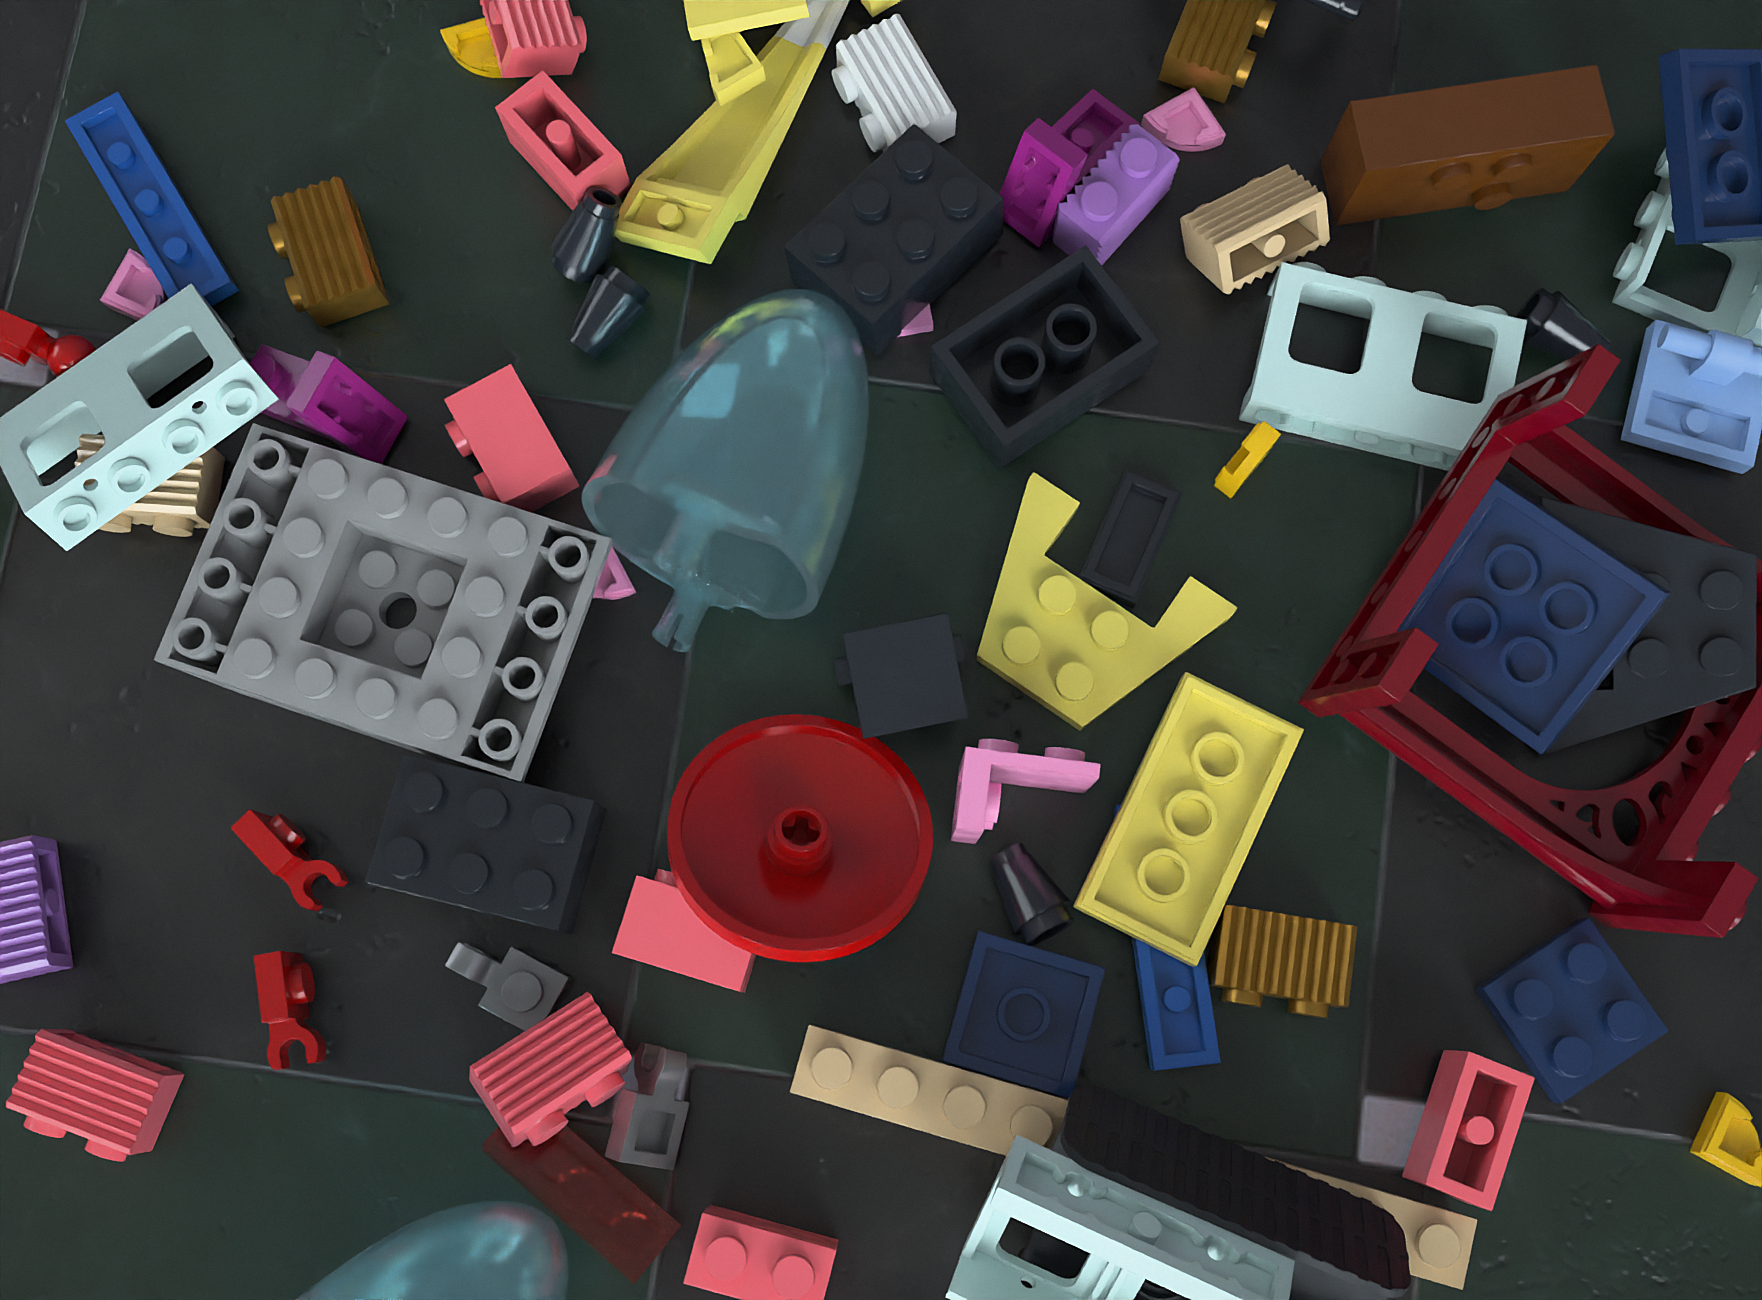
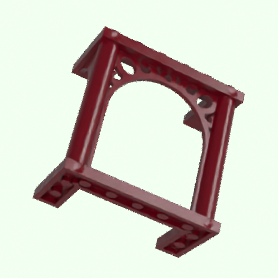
(1374, 666)

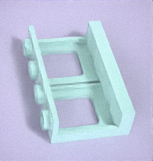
(1741, 298)
(110, 396)
(1378, 404)
(1121, 1229)

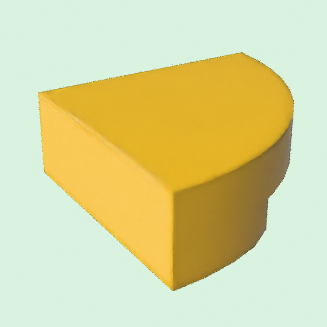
(473, 47)
(1247, 458)
(1730, 1139)

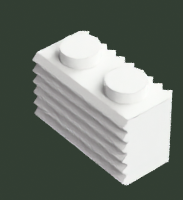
(891, 85)

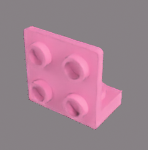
(999, 762)

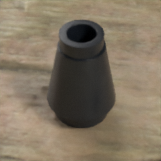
(587, 236)
(607, 311)
(1558, 326)
(1030, 896)

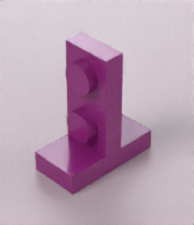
(1055, 160)
(329, 402)

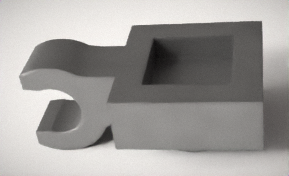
(517, 989)
(651, 1119)

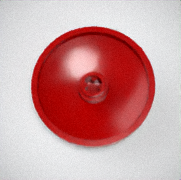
(799, 838)

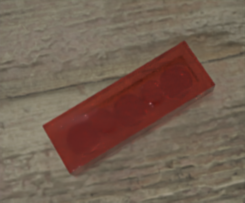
(588, 1197)

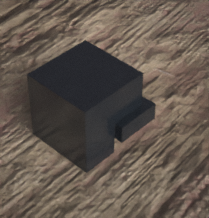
(904, 674)

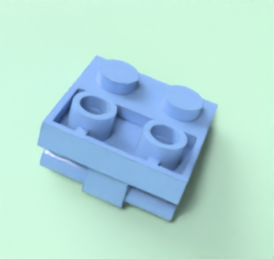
(1697, 396)

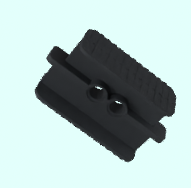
(1338, 1241)

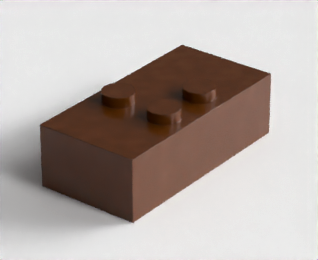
(1465, 145)

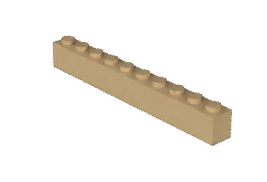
(993, 1111)

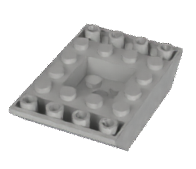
(317, 551)

